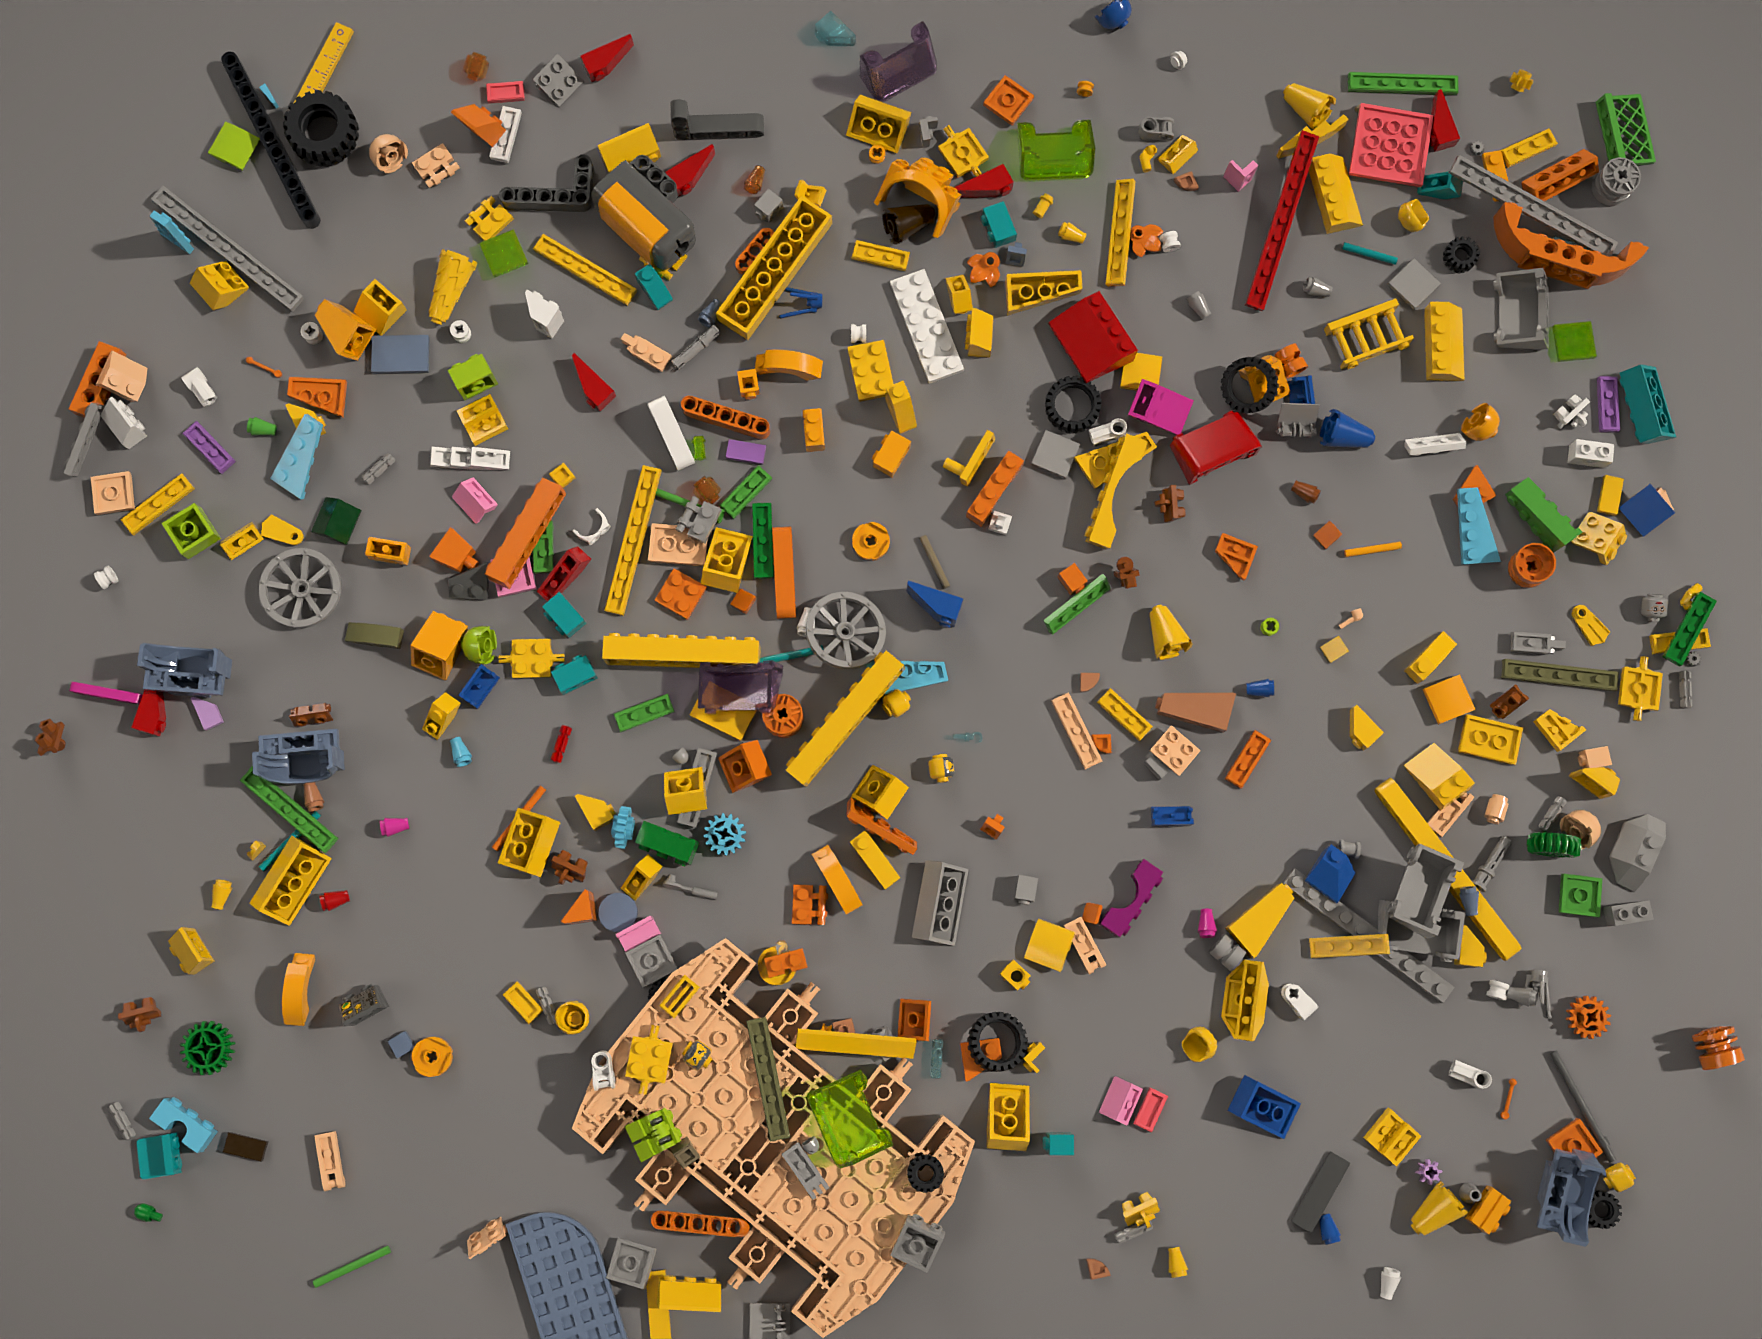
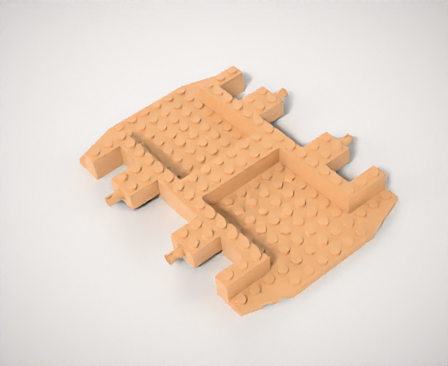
(844, 1231)

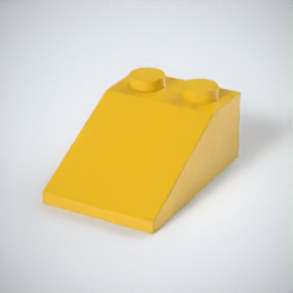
(726, 560)
(1439, 776)
(1008, 1117)

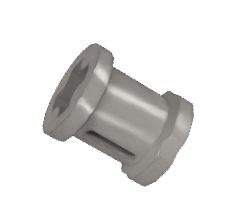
(1349, 848)

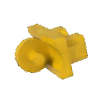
(1142, 1213)

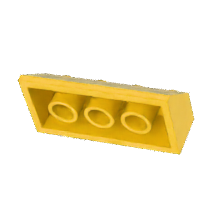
(1334, 193)
(1444, 342)
(290, 881)

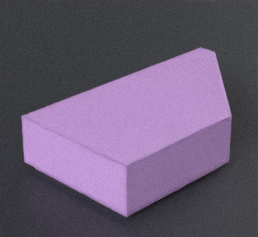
(207, 713)

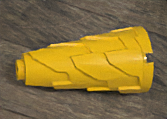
(451, 279)

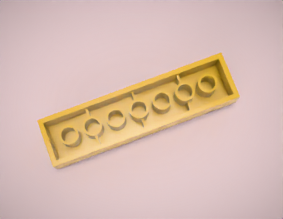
(774, 268)
(678, 652)
(846, 718)

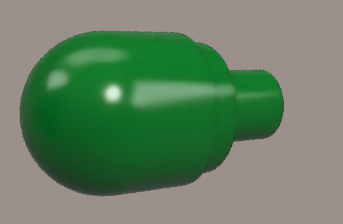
(147, 1213)

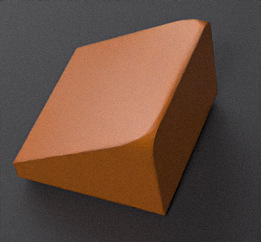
(1327, 534)
(743, 601)
(1092, 913)

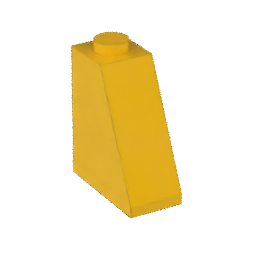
(900, 406)

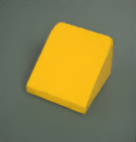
(1334, 649)

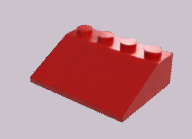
(1093, 337)

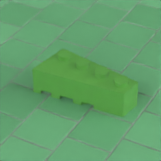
(1542, 515)

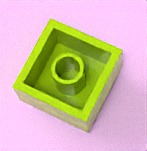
(472, 376)
(191, 531)

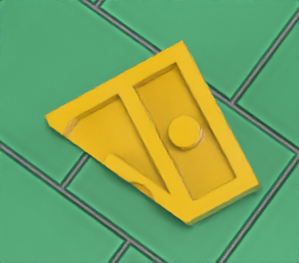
(1557, 729)

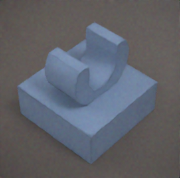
(1016, 255)

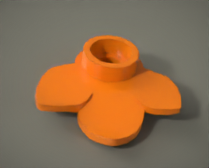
(1148, 239)
(982, 270)

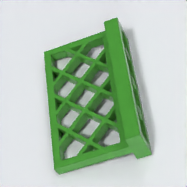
(1612, 130)

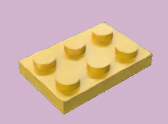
(870, 369)

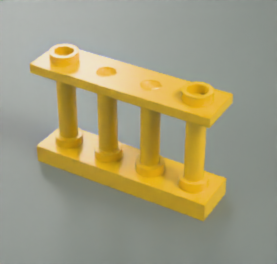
(1354, 322)

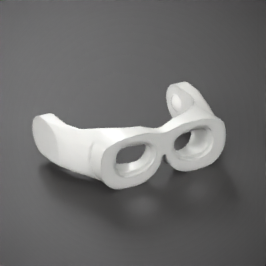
(593, 538)

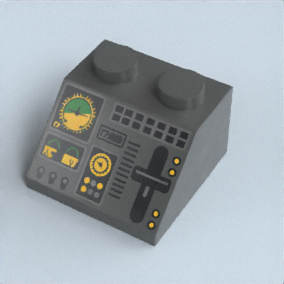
(363, 1005)

